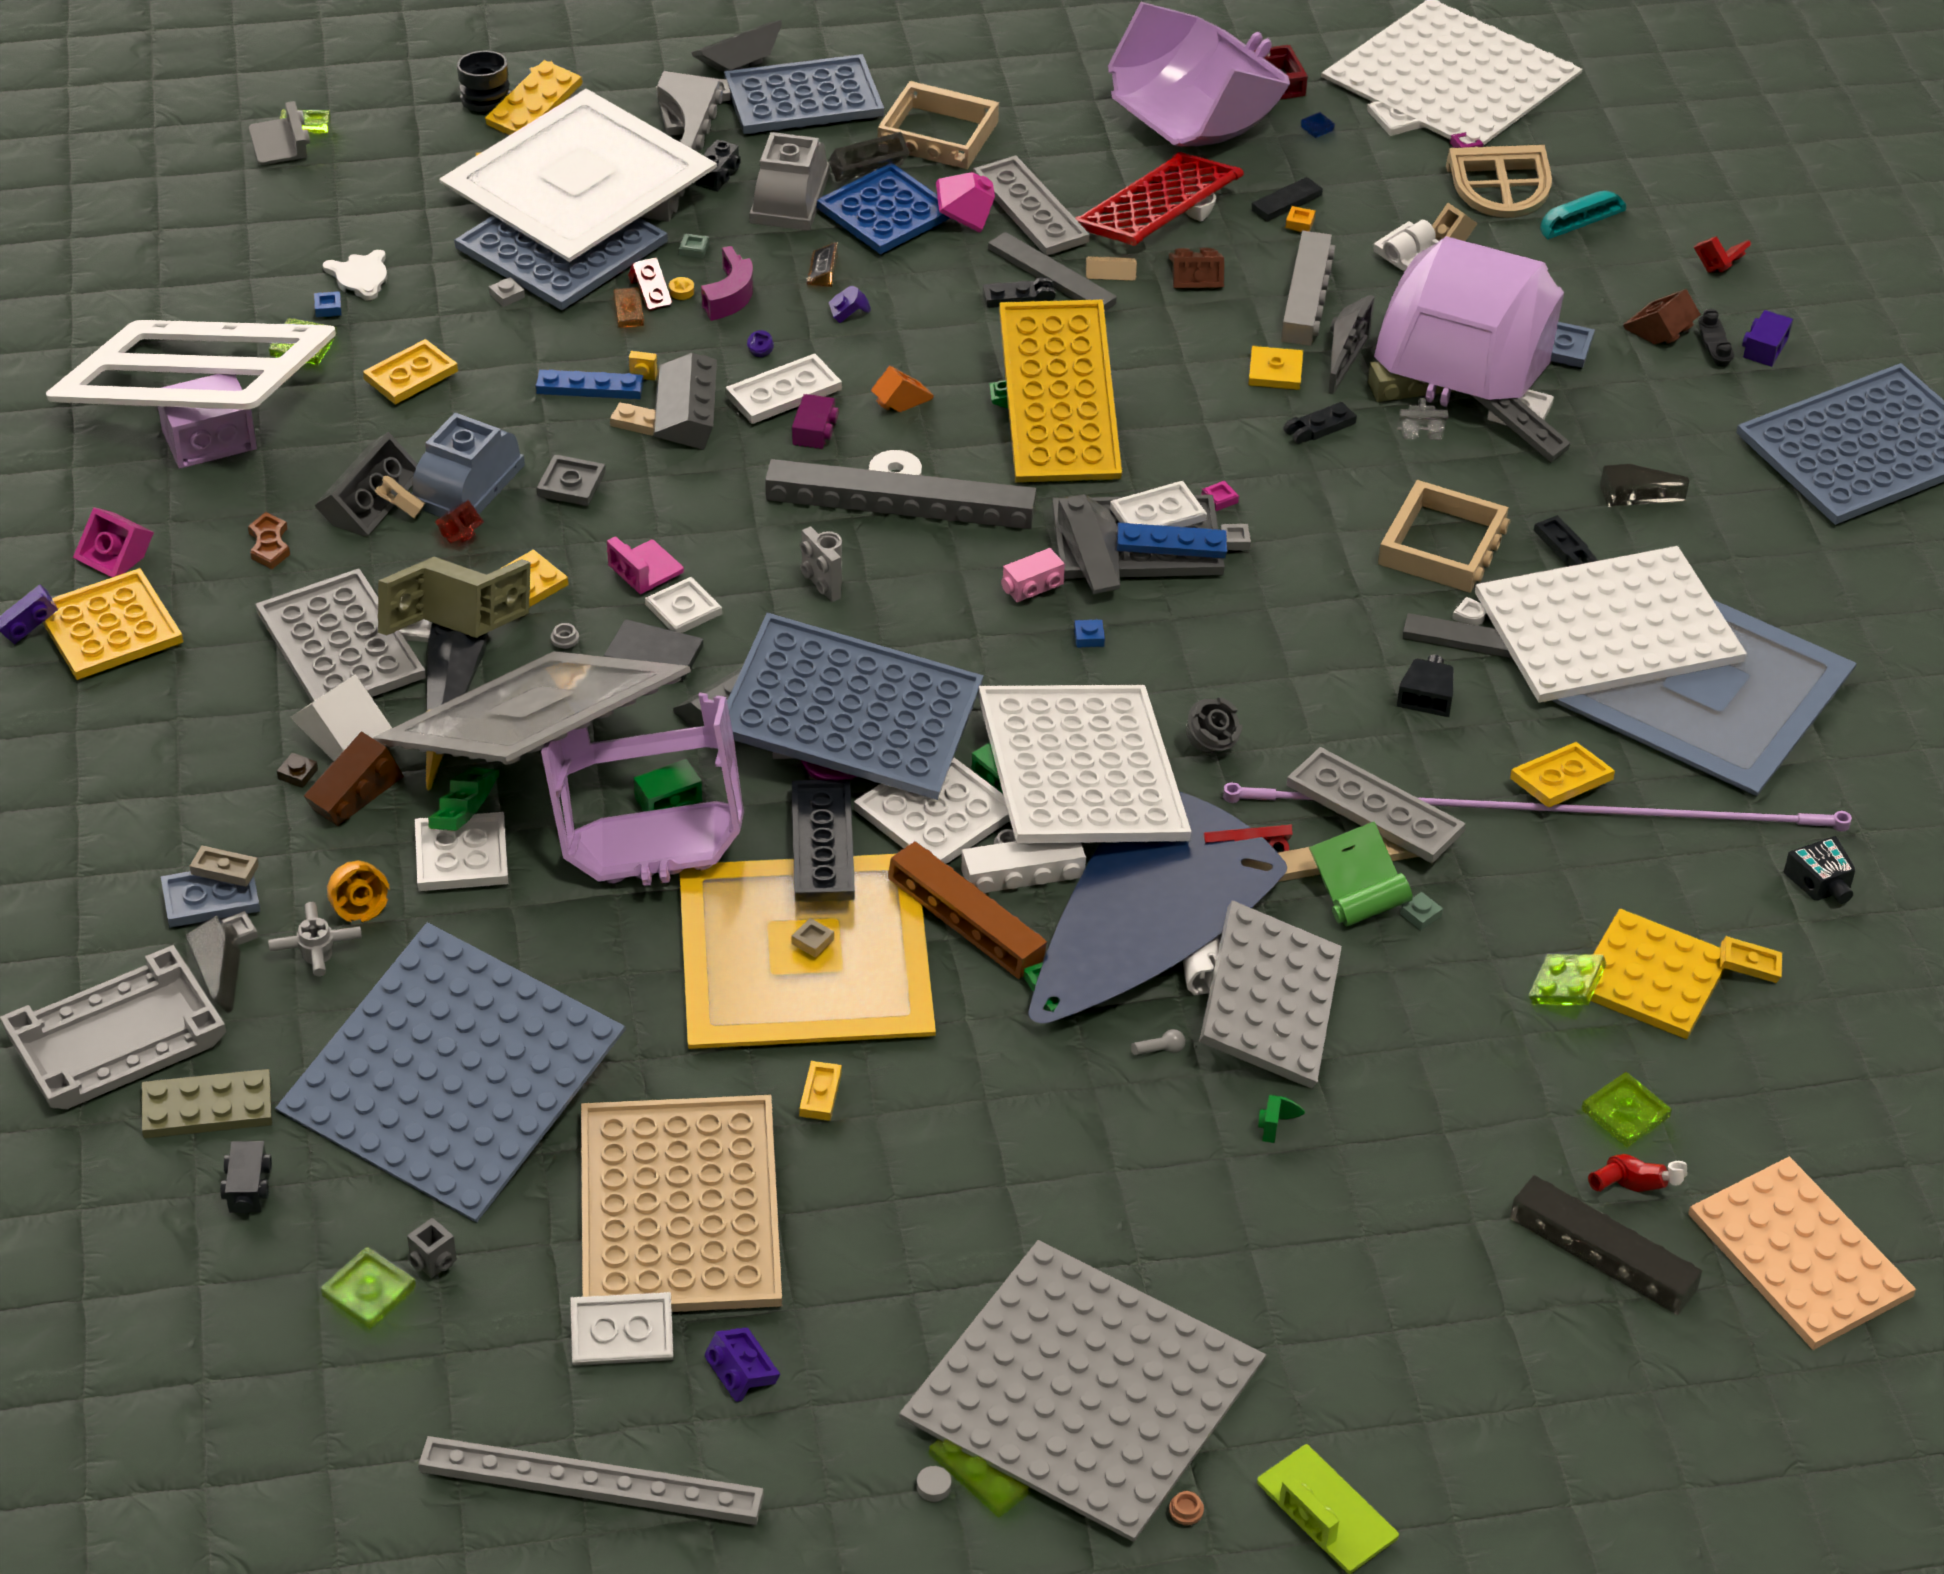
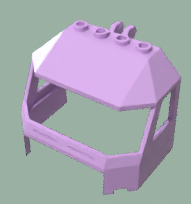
(655, 839)

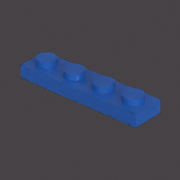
(589, 384)
(1171, 540)

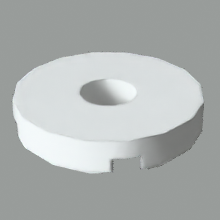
(896, 460)

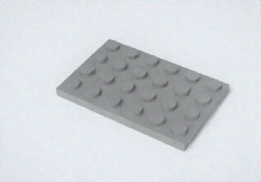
(333, 634)
(1271, 994)

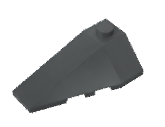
(1350, 334)
(1092, 539)

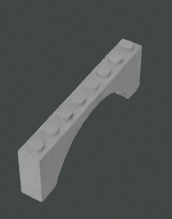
(694, 105)

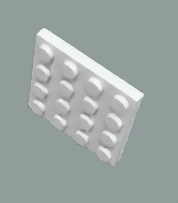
(956, 821)

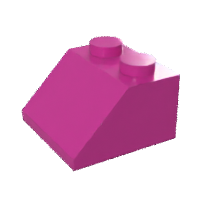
(112, 543)

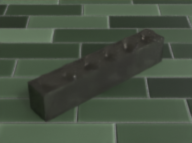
(1606, 1244)

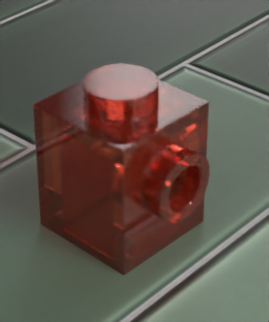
(459, 522)

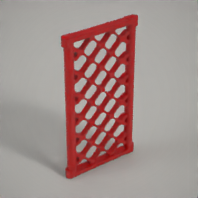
(1222, 175)

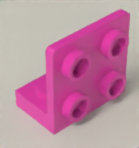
(643, 565)

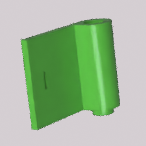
(1361, 878)

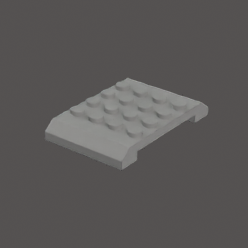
(115, 1031)

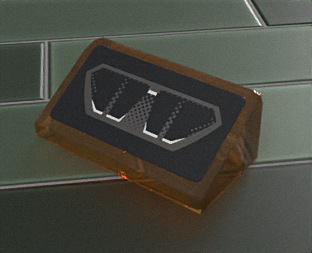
(823, 265)

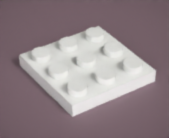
(462, 857)

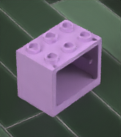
(207, 432)

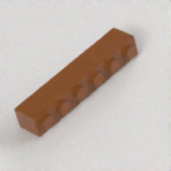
(966, 909)

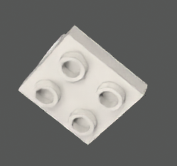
(1405, 243)

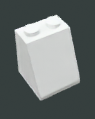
(340, 716)

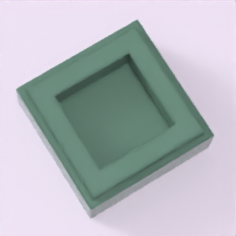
(694, 246)

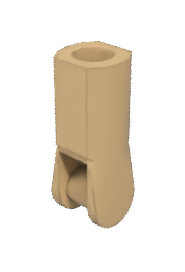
(404, 500)

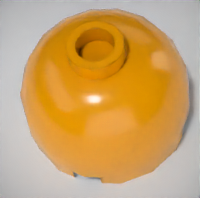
(357, 891)

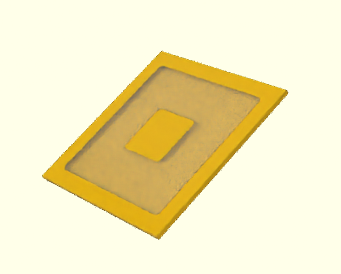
(762, 990)

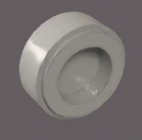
(934, 1483)

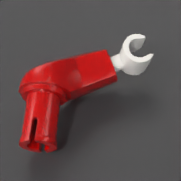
(1636, 1174)

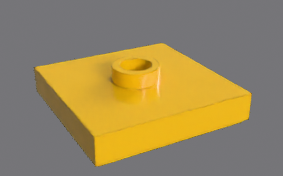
(1275, 367)

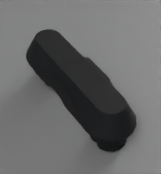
(1715, 338)

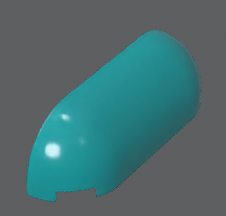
(1581, 213)

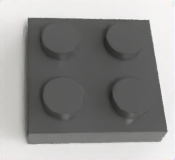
(571, 480)

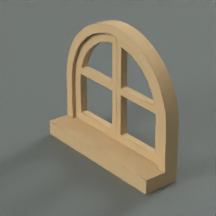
(1501, 159)

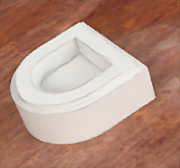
(1469, 612)

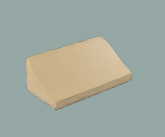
(1111, 268)

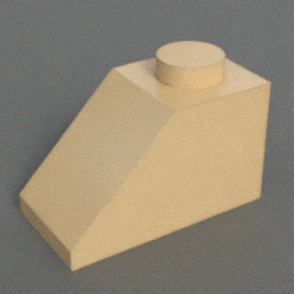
(1453, 224)

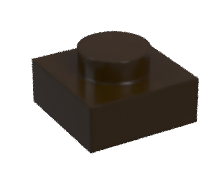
(297, 770)

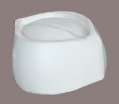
(1202, 209)

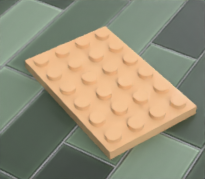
(1801, 1252)

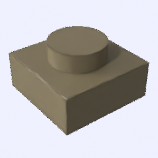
(812, 937)

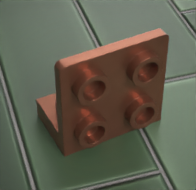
(1197, 268)

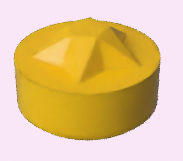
(681, 288)

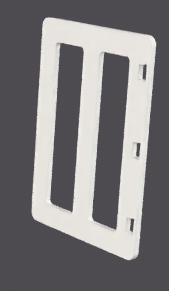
(272, 371)

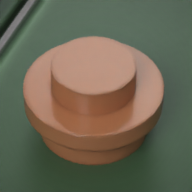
(1186, 1508)

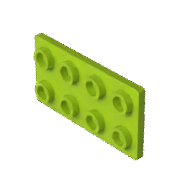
(1328, 1509)

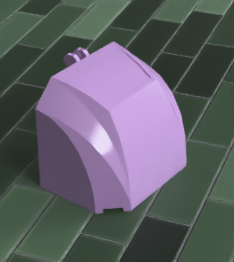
(1193, 77)
(1471, 321)

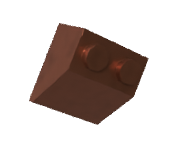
(1664, 318)

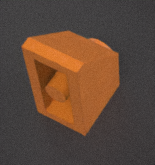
(900, 391)

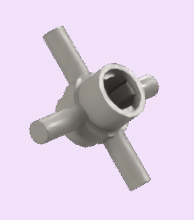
(315, 939)

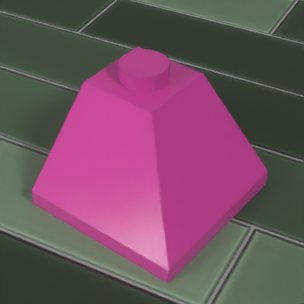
(966, 199)

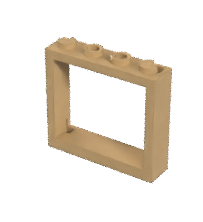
(948, 104)
(1434, 567)

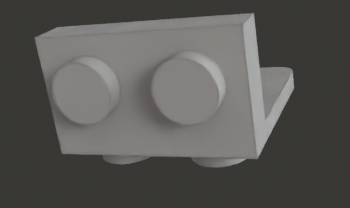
(280, 138)

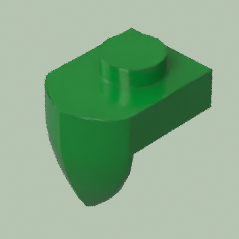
(1277, 1108)

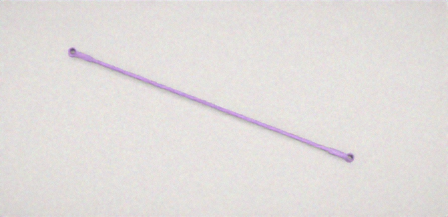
(1840, 820)

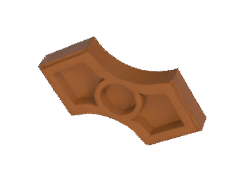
(269, 547)

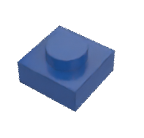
(327, 304)
(1089, 633)

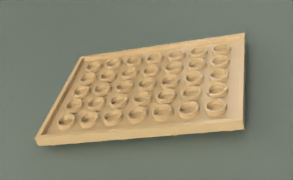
(681, 1201)

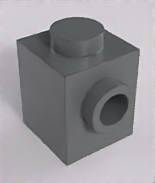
(431, 1248)

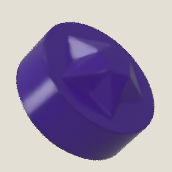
(760, 343)

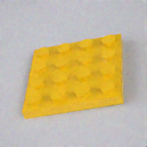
(111, 624)
(1656, 973)

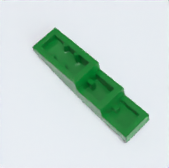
(464, 799)

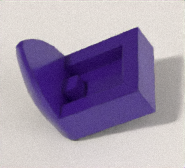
(848, 302)

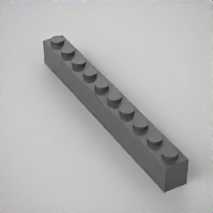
(900, 494)

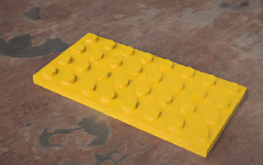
(1059, 391)

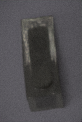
(1641, 485)
(217, 958)

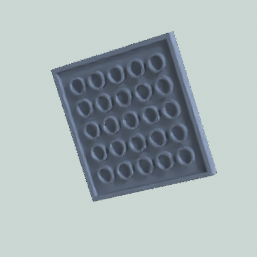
(549, 274)

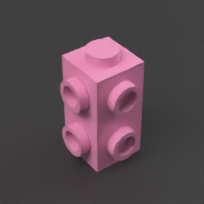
(1033, 575)

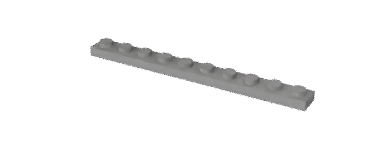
(591, 1480)

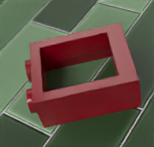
(1285, 58)

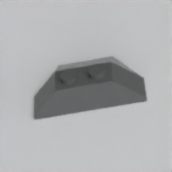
(740, 48)

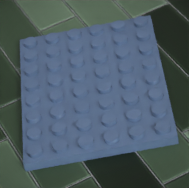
(1856, 442)
(852, 705)

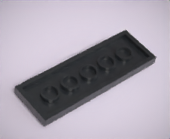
(822, 841)

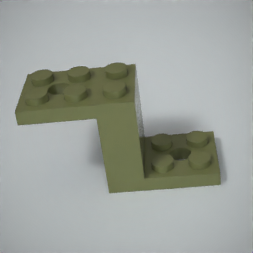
(453, 597)

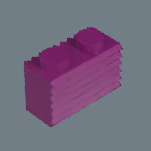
(814, 421)

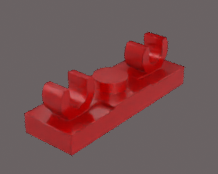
(1272, 834)

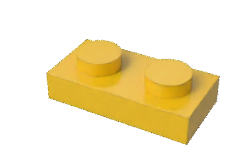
(1751, 959)
(820, 1090)

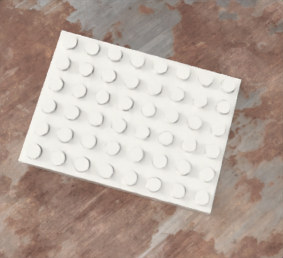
(1609, 623)
(1082, 764)

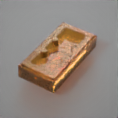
(628, 307)

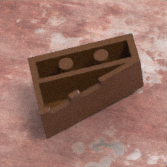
(353, 780)

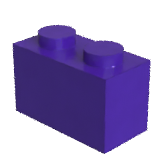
(1767, 337)

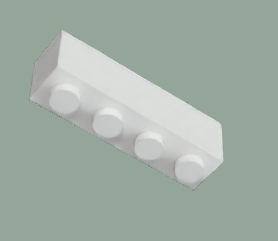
(1021, 864)

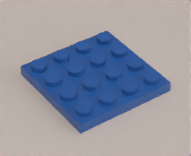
(883, 208)

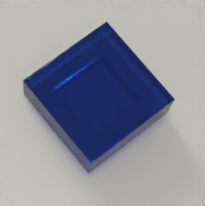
(1317, 124)

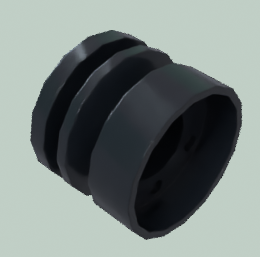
(483, 80)

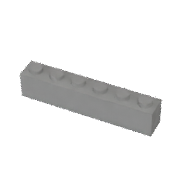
(1308, 288)

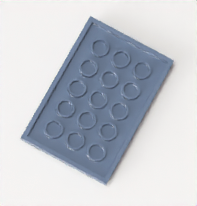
(803, 94)

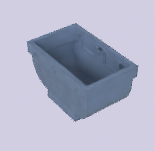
(464, 464)

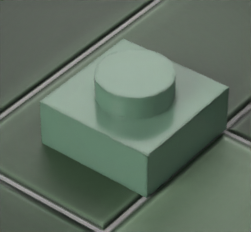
(1421, 911)

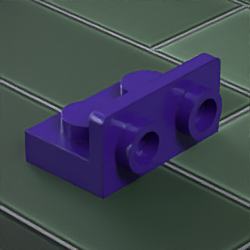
(27, 614)
(740, 1362)

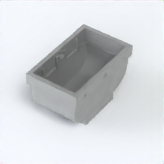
(790, 181)

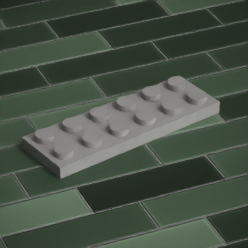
(1033, 206)
(1369, 799)

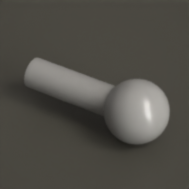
(1171, 1041)

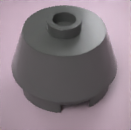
(1213, 725)

